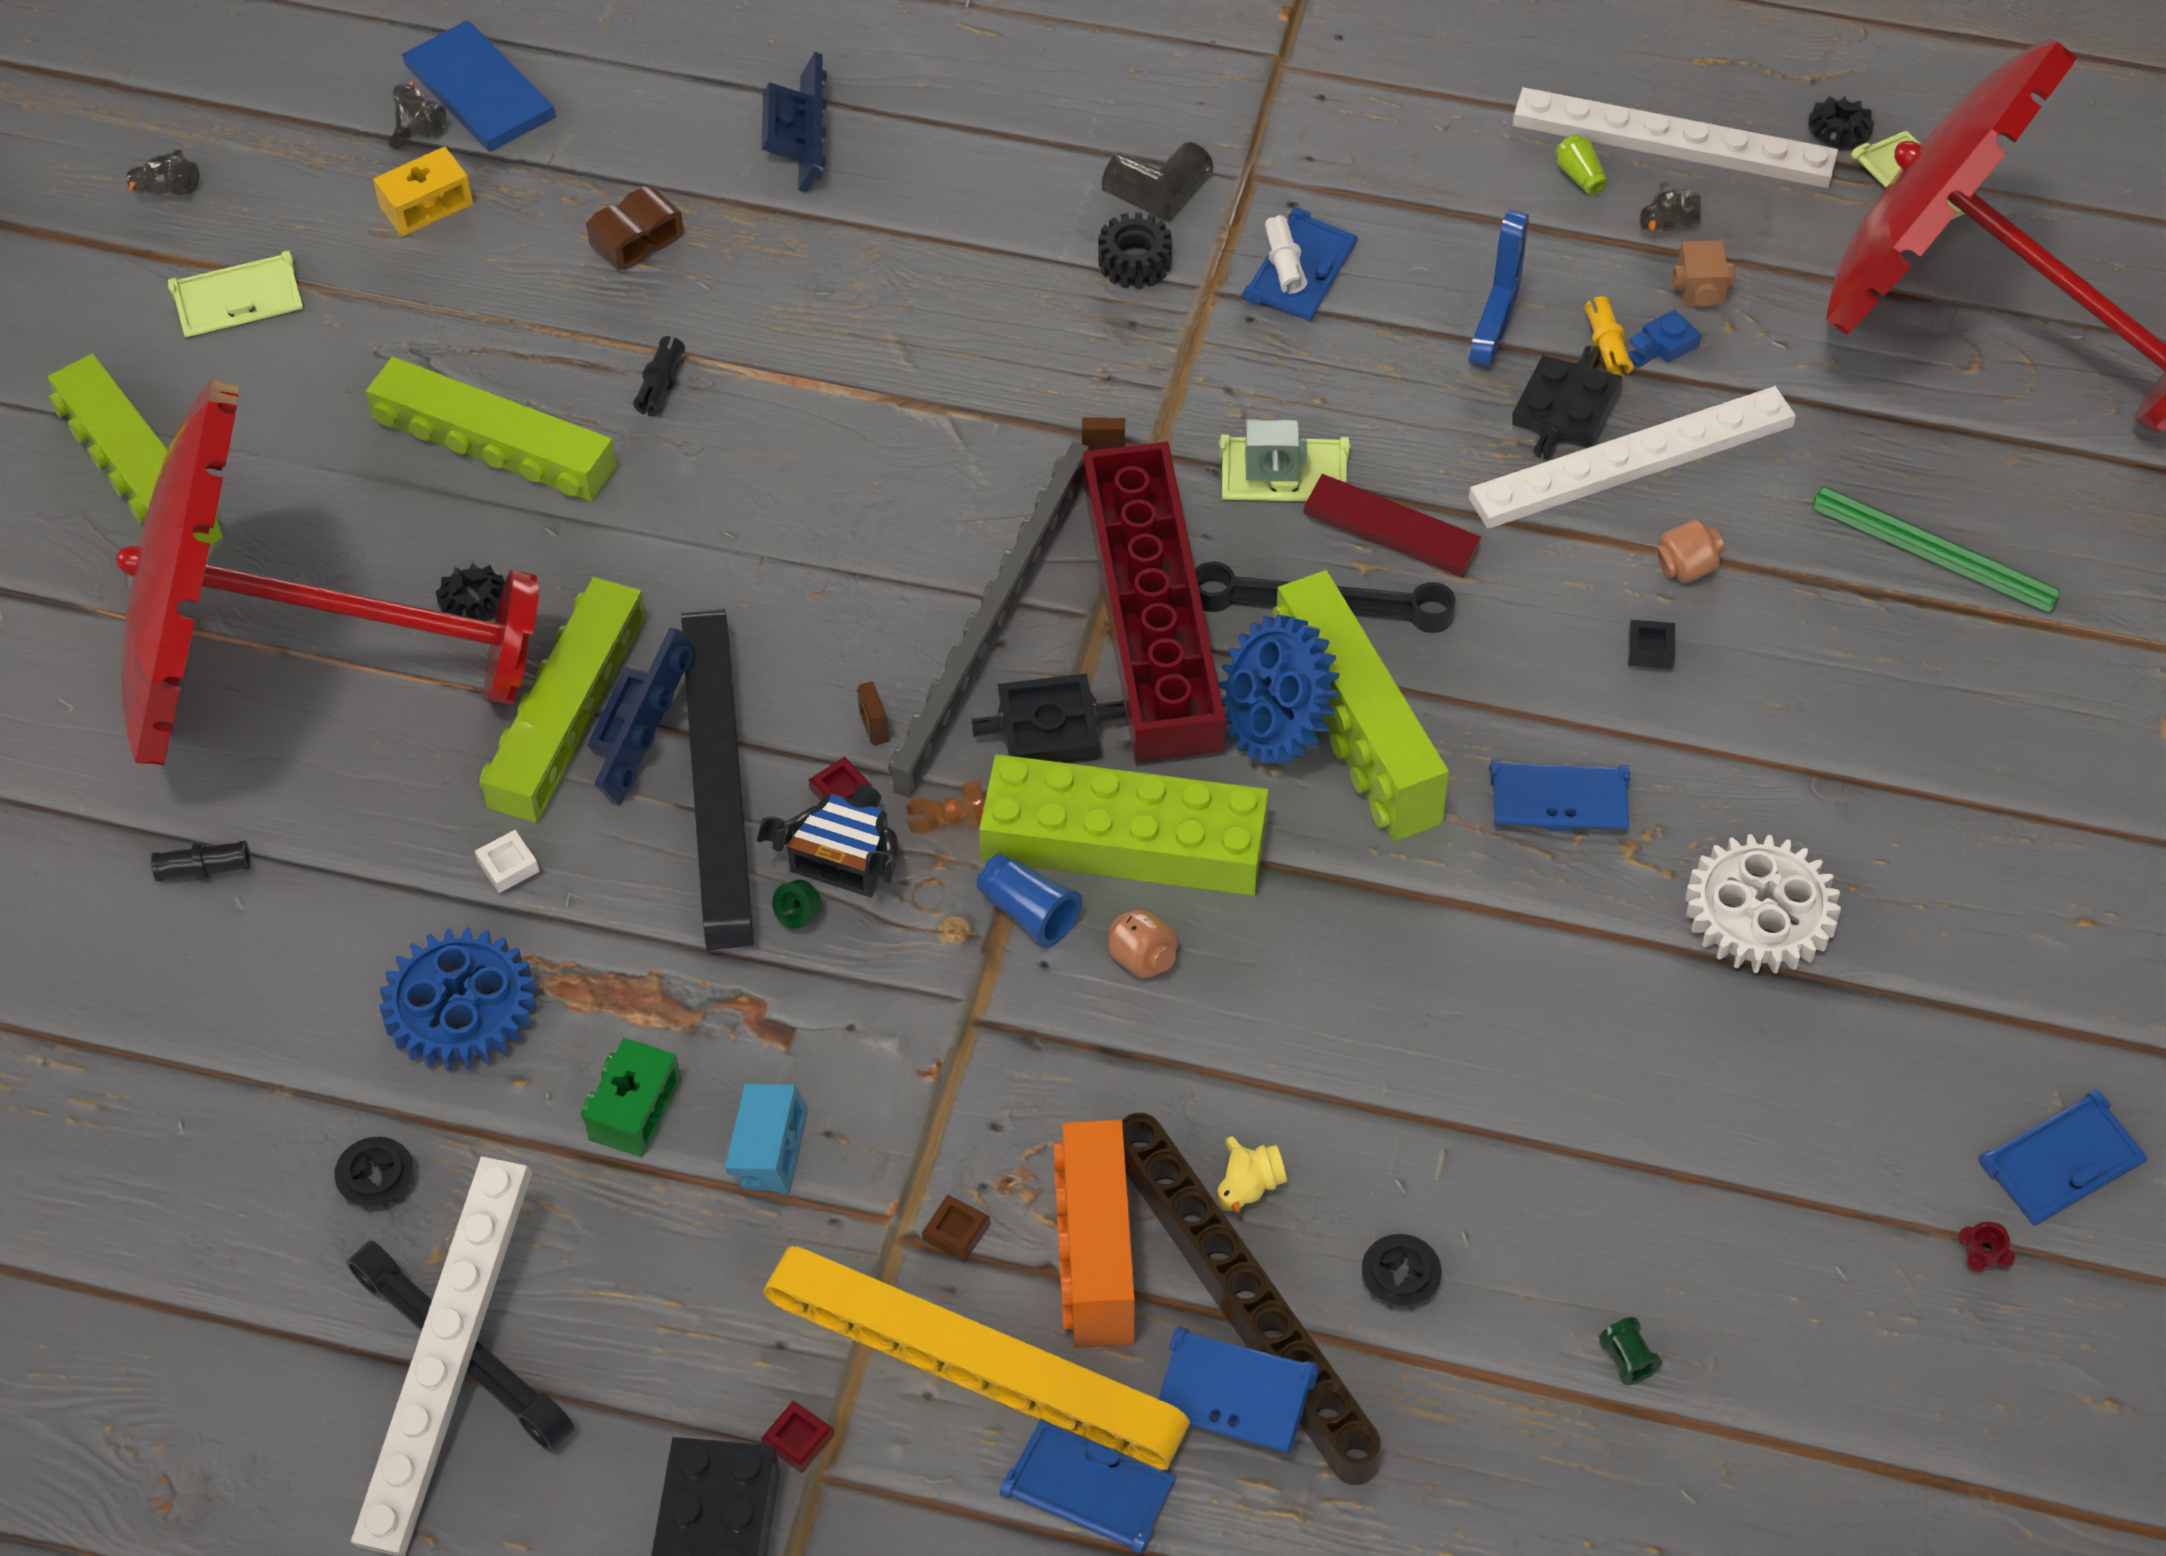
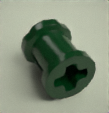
(1630, 1351)

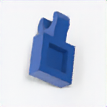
(1664, 337)

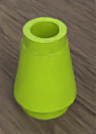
(1581, 163)

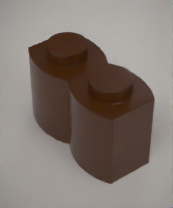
(635, 227)

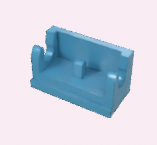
(767, 1137)

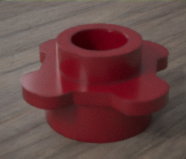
(1990, 1234)

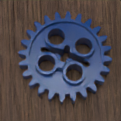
(1278, 689)
(457, 999)

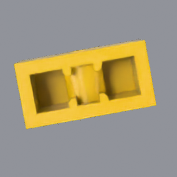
(423, 191)

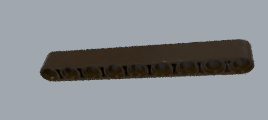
(1239, 1273)

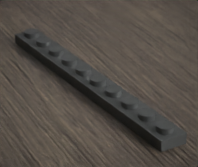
(986, 626)

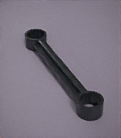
(1358, 599)
(535, 1412)

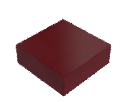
(837, 779)
(798, 1436)

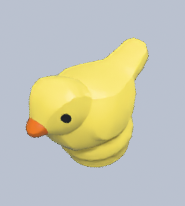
(1249, 1175)

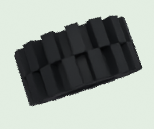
(1132, 267)

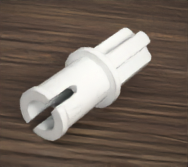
(1285, 255)

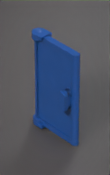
(1322, 256)
(1532, 791)
(2074, 1146)
(1252, 1390)
(1086, 1491)

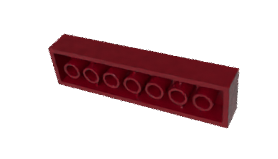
(1153, 603)

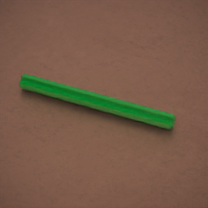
(1936, 549)

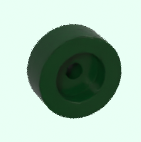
(796, 904)

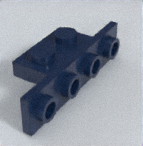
(794, 121)
(634, 714)

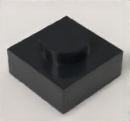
(1651, 644)

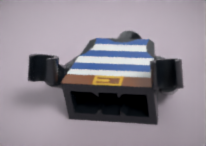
(839, 841)

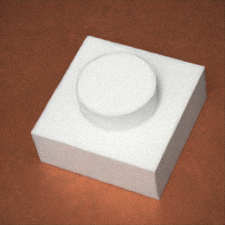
(507, 861)

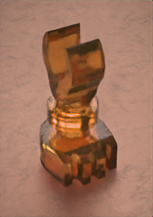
(938, 813)

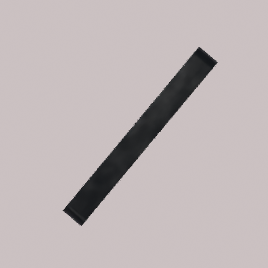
(717, 783)

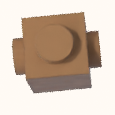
(1703, 273)

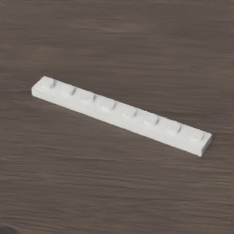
(1675, 137)
(1631, 457)
(441, 1358)

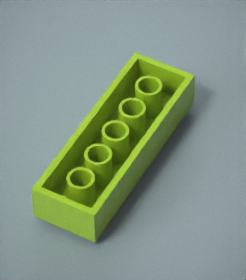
(1372, 720)
(1125, 824)

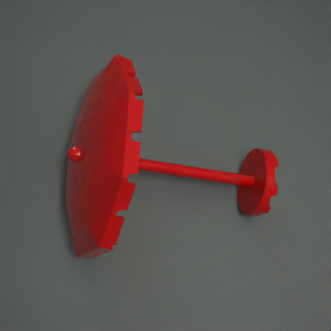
(1951, 168)
(174, 568)

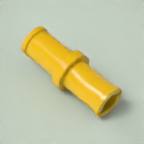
(1608, 336)

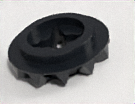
(1835, 132)
(455, 601)
(353, 1167)
(1388, 1254)

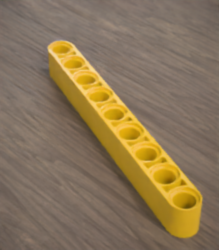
(977, 1357)

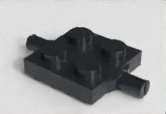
(1566, 401)
(1049, 718)

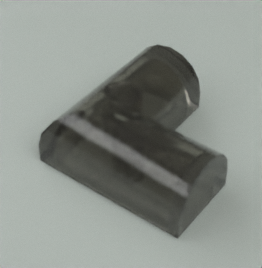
(1161, 190)

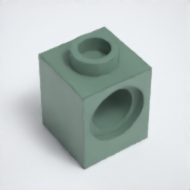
(1262, 440)

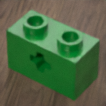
(631, 1097)

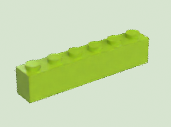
(491, 429)
(115, 433)
(563, 699)

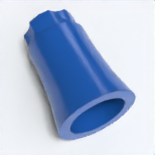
(1030, 899)

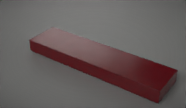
(1392, 525)

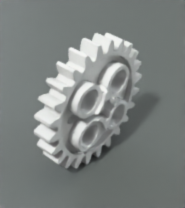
(1762, 903)

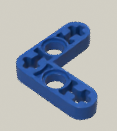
(1504, 290)

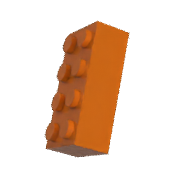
(1094, 1234)

